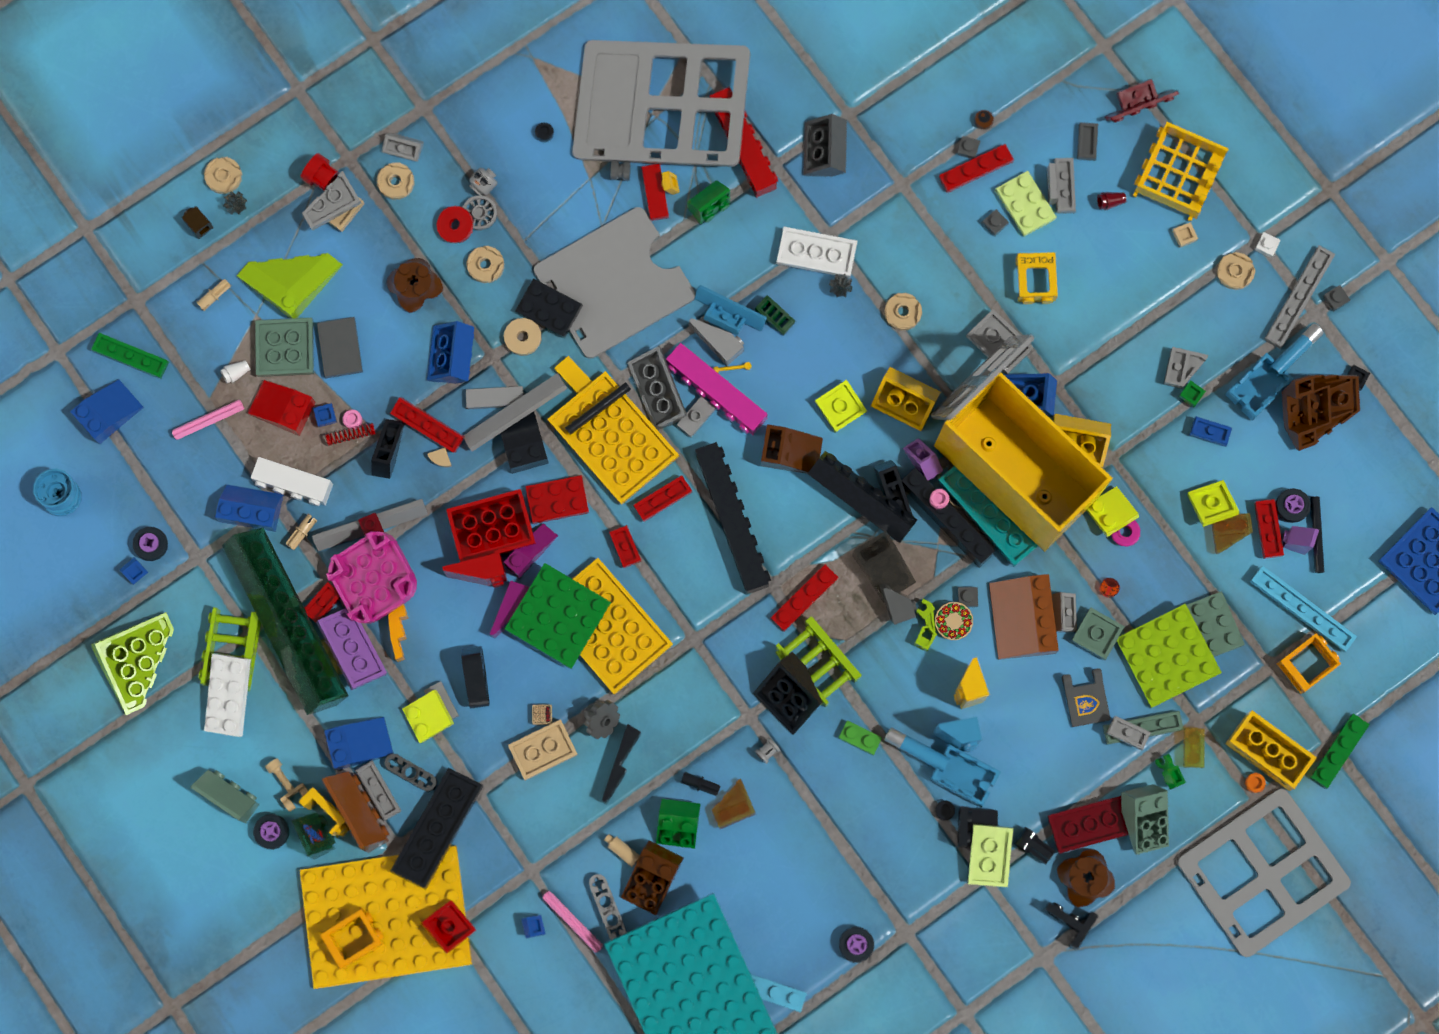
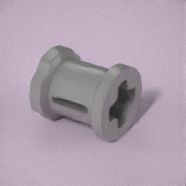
(767, 750)

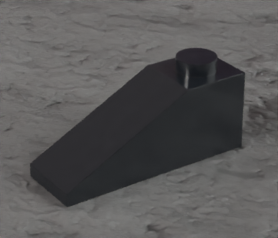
(387, 449)
(891, 483)

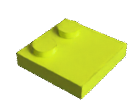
(840, 406)
(1213, 503)
(1112, 511)
(428, 716)

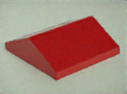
(448, 927)

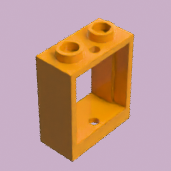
(1295, 676)
(334, 949)

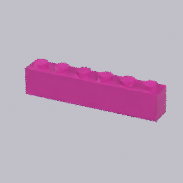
(716, 389)

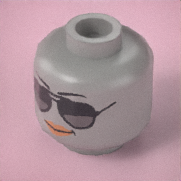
(483, 181)

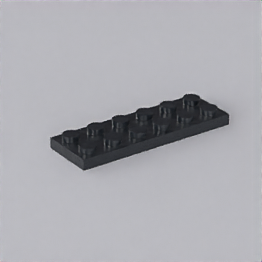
(436, 828)

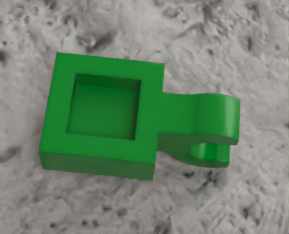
(1171, 773)

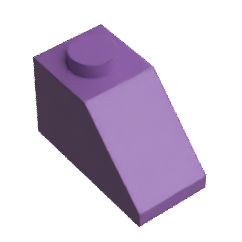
(923, 459)
(1300, 539)

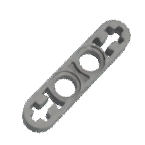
(611, 910)

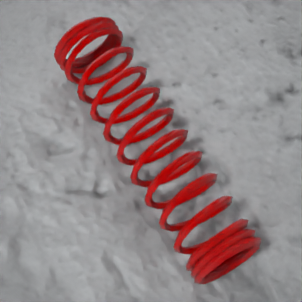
(330, 442)

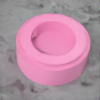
(352, 419)
(939, 499)

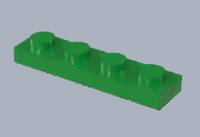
(130, 355)
(1339, 751)

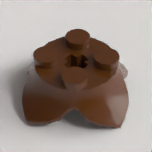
(413, 296)
(1071, 874)

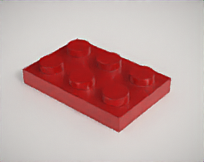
(557, 499)

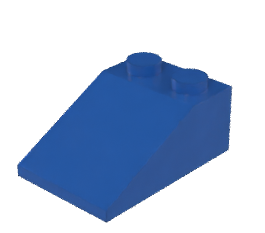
(1038, 388)
(107, 410)
(358, 743)

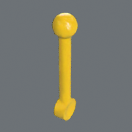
(747, 366)

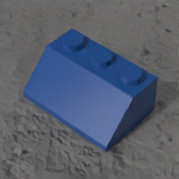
(450, 353)
(249, 508)

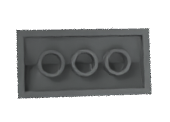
(657, 388)

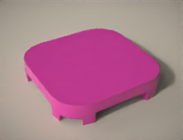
(372, 577)

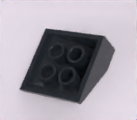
(789, 693)

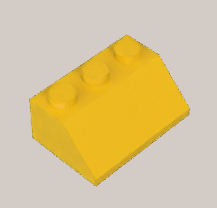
(905, 398)
(1087, 434)
(972, 686)

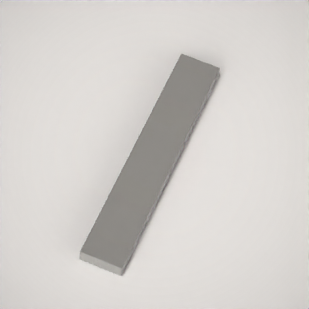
(1299, 297)
(514, 412)
(353, 530)

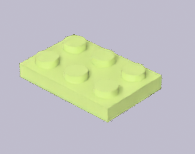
(1025, 203)
(990, 855)

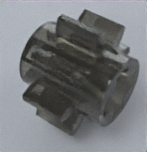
(235, 202)
(840, 285)

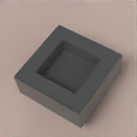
(968, 147)
(995, 222)
(1336, 298)
(968, 596)

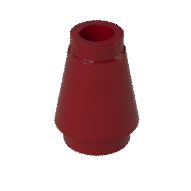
(1109, 200)

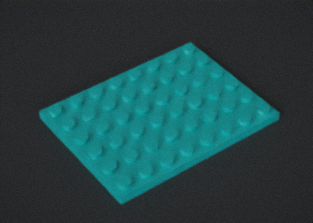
(689, 975)

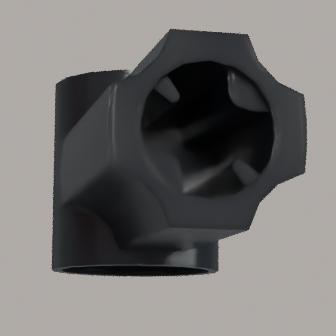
(1030, 843)

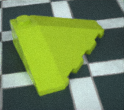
(290, 282)
(132, 658)

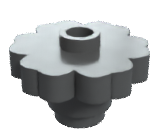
(601, 719)

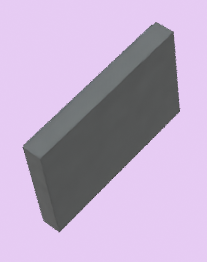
(340, 347)

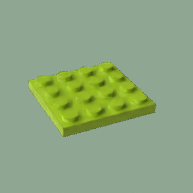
(1168, 655)

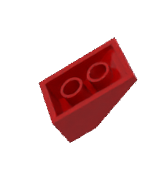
(282, 407)
(482, 570)

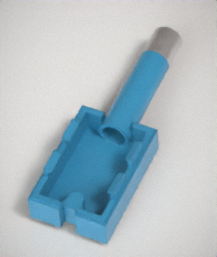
(1270, 376)
(953, 768)

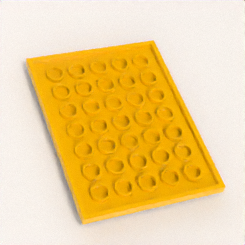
(397, 910)

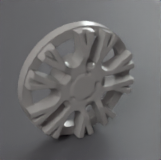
(480, 213)

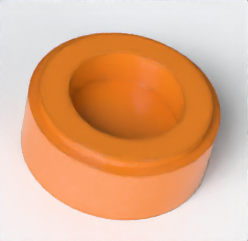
(1255, 783)

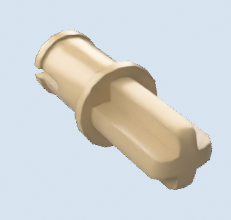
(213, 294)
(301, 532)

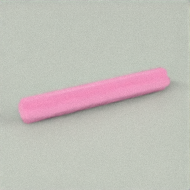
(207, 419)
(572, 921)

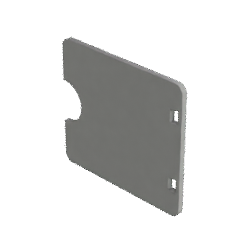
(615, 282)

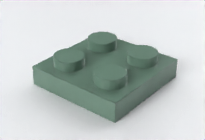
(1097, 633)

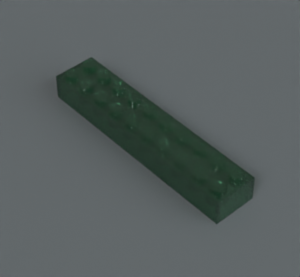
(285, 620)

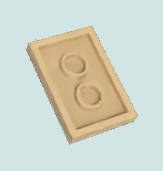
(542, 750)

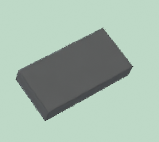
(1087, 141)

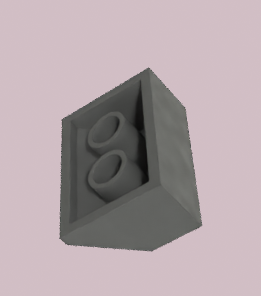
(825, 146)

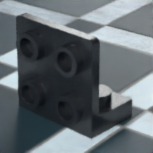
(967, 818)

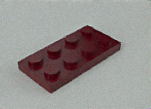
(1088, 825)

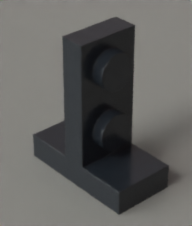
(1072, 922)

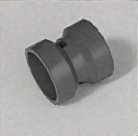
(620, 170)

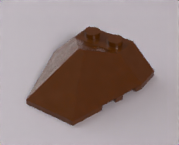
(1317, 405)

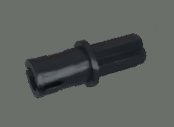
(700, 784)

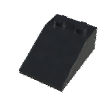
(524, 444)

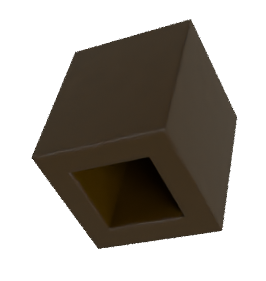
(197, 221)

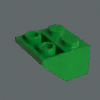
(709, 202)
(678, 823)

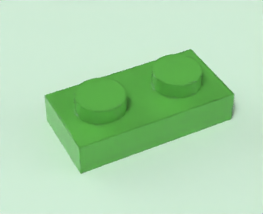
(860, 738)

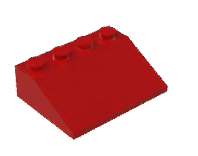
(491, 525)

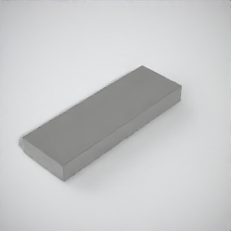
(1066, 185)
(492, 397)
(378, 790)

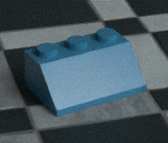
(961, 733)

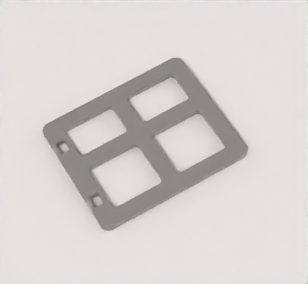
(981, 377)
(1267, 876)

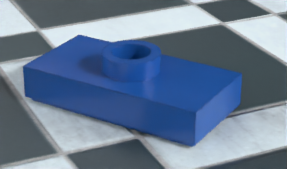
(1210, 431)

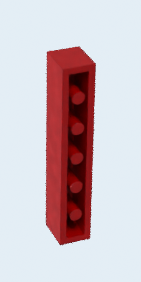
(752, 160)

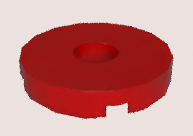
(445, 221)

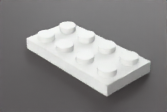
(816, 252)
(227, 695)

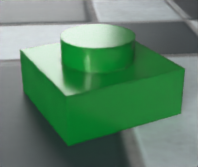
(1192, 394)

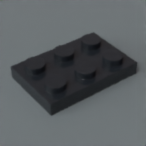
(549, 308)

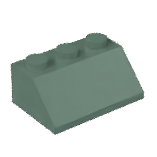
(226, 795)

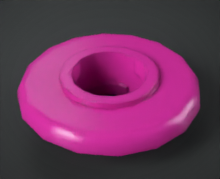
(1127, 541)

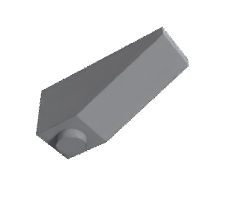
(719, 341)

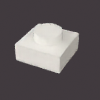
(1267, 245)

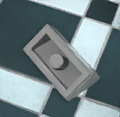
(402, 146)
(1065, 612)

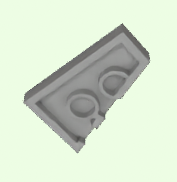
(333, 202)

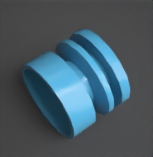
(52, 483)

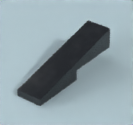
(618, 772)

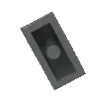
(898, 605)

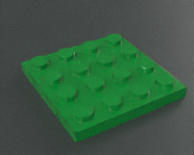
(557, 616)

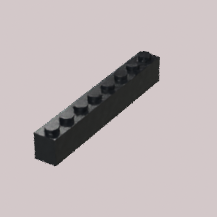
(732, 519)

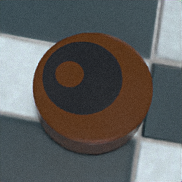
(984, 119)

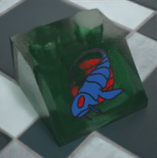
(314, 835)

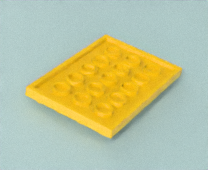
(617, 443)
(625, 636)

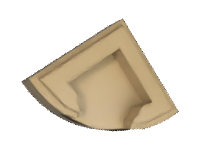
(440, 458)

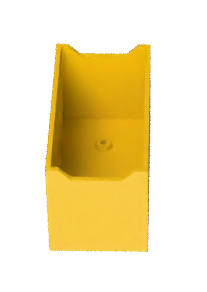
(1024, 461)

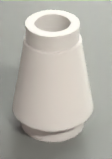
(234, 371)

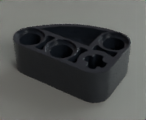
(475, 677)

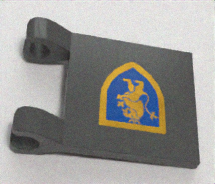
(1088, 702)

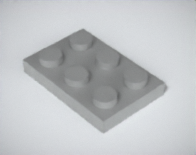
(991, 334)

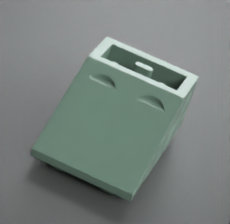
(1146, 817)

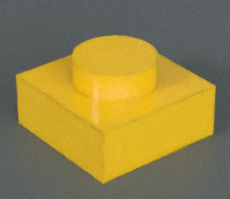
(670, 183)

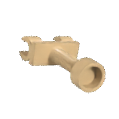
(275, 767)

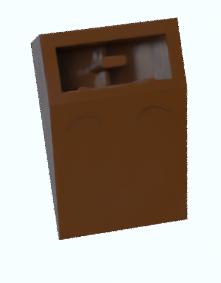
(790, 449)
(652, 877)

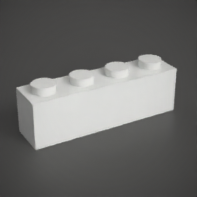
(291, 481)

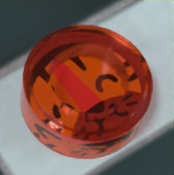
(1109, 587)

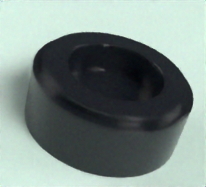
(544, 132)
(945, 810)

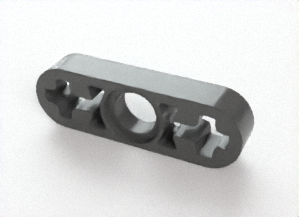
(420, 784)

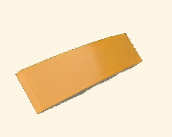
(397, 631)

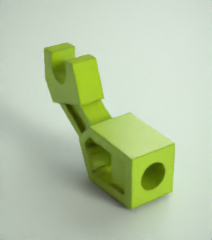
(928, 616)

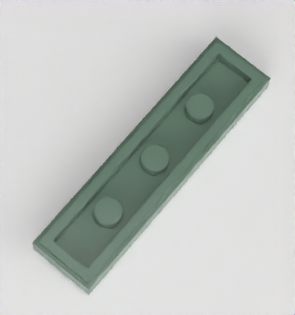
(1155, 724)

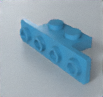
(728, 313)

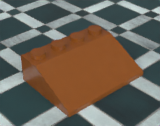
(1023, 617)
(356, 810)

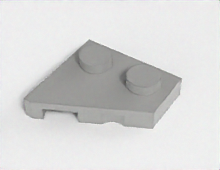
(1182, 366)

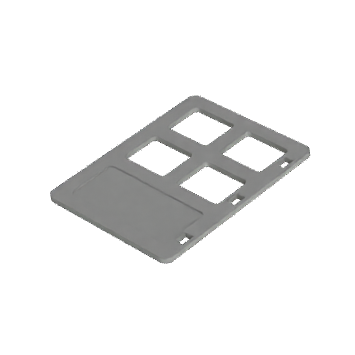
(617, 100)

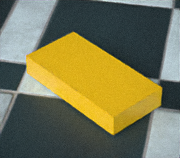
(572, 374)

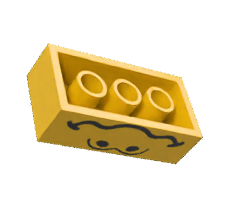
(1270, 750)

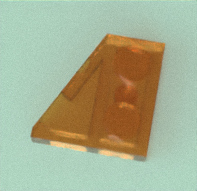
(1231, 531)
(733, 807)

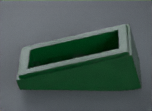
(770, 320)

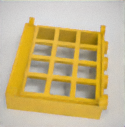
(1205, 183)

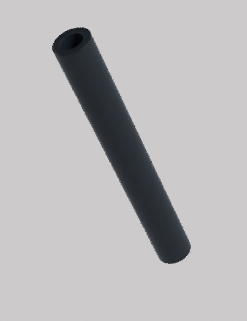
(597, 408)
(1317, 524)

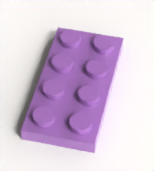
(351, 649)

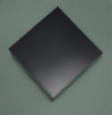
(1363, 375)

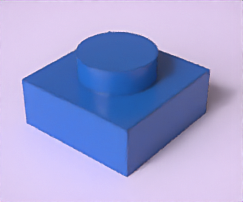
(325, 415)
(133, 570)
(533, 926)

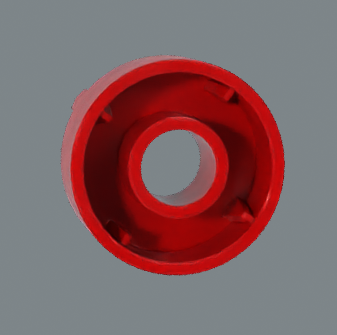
(319, 172)

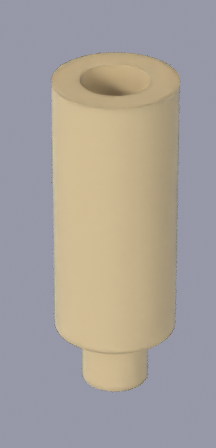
(622, 850)

